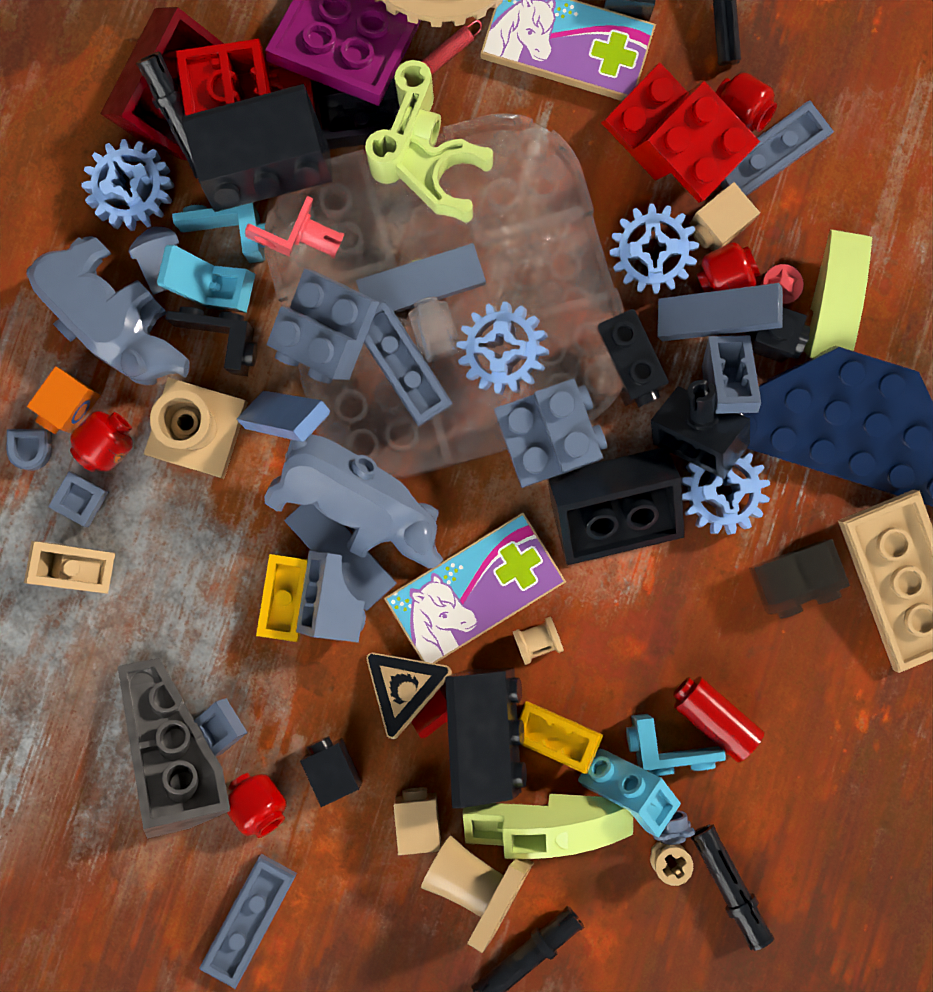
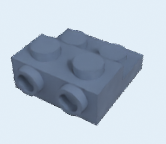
(323, 327)
(550, 432)

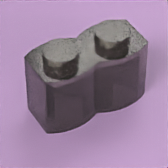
(800, 577)

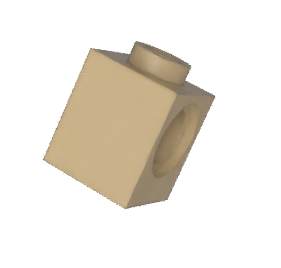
(723, 218)
(417, 822)

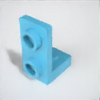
(632, 788)

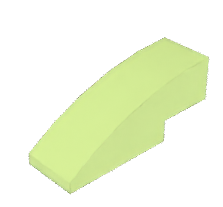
(839, 292)

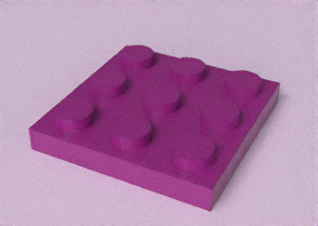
(342, 44)

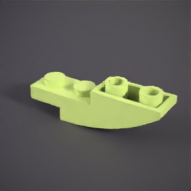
(561, 829)

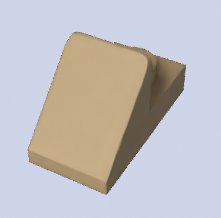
(69, 567)

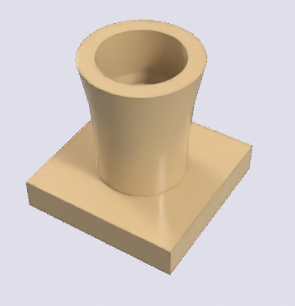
(210, 440)
(476, 887)

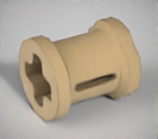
(538, 640)
(665, 873)

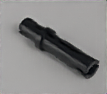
(166, 97)
(740, 903)
(530, 954)

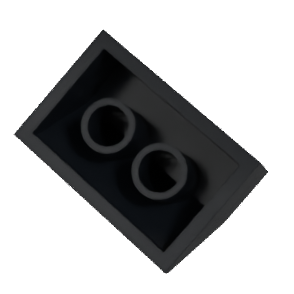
(258, 148)
(617, 505)
(484, 736)

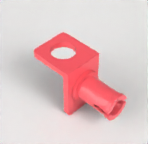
(304, 231)

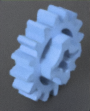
(109, 186)
(674, 248)
(502, 331)
(726, 506)

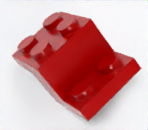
(231, 74)
(680, 132)

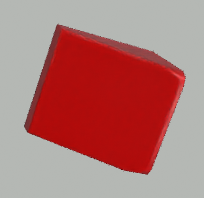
(431, 716)

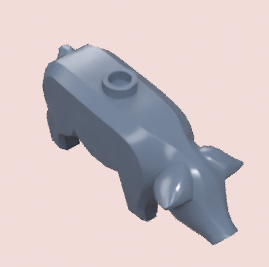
(105, 321)
(358, 496)

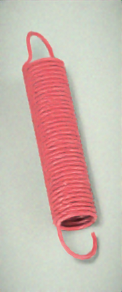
(450, 48)

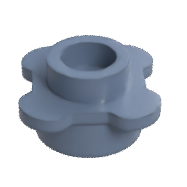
(676, 830)

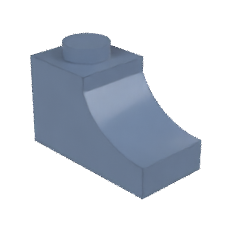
(732, 371)
(326, 603)

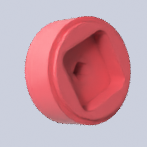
(788, 278)

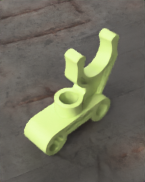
(409, 148)

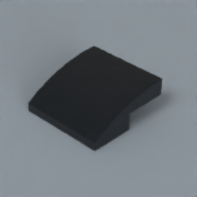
(350, 120)

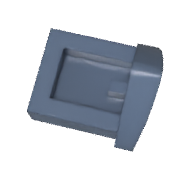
(149, 253)

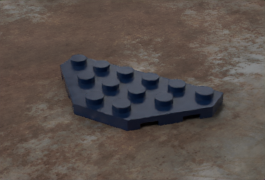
(850, 421)

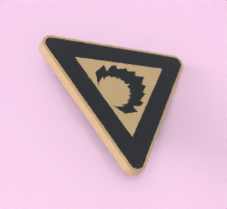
(403, 688)

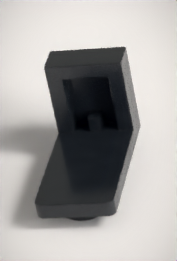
(240, 348)
(633, 358)

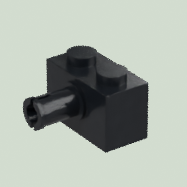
(698, 434)

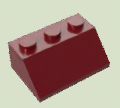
(130, 100)

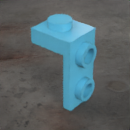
(200, 218)
(204, 283)
(643, 741)

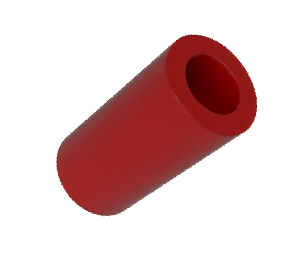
(717, 718)

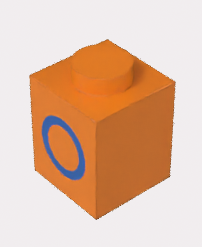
(62, 402)

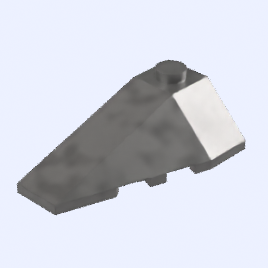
(172, 763)

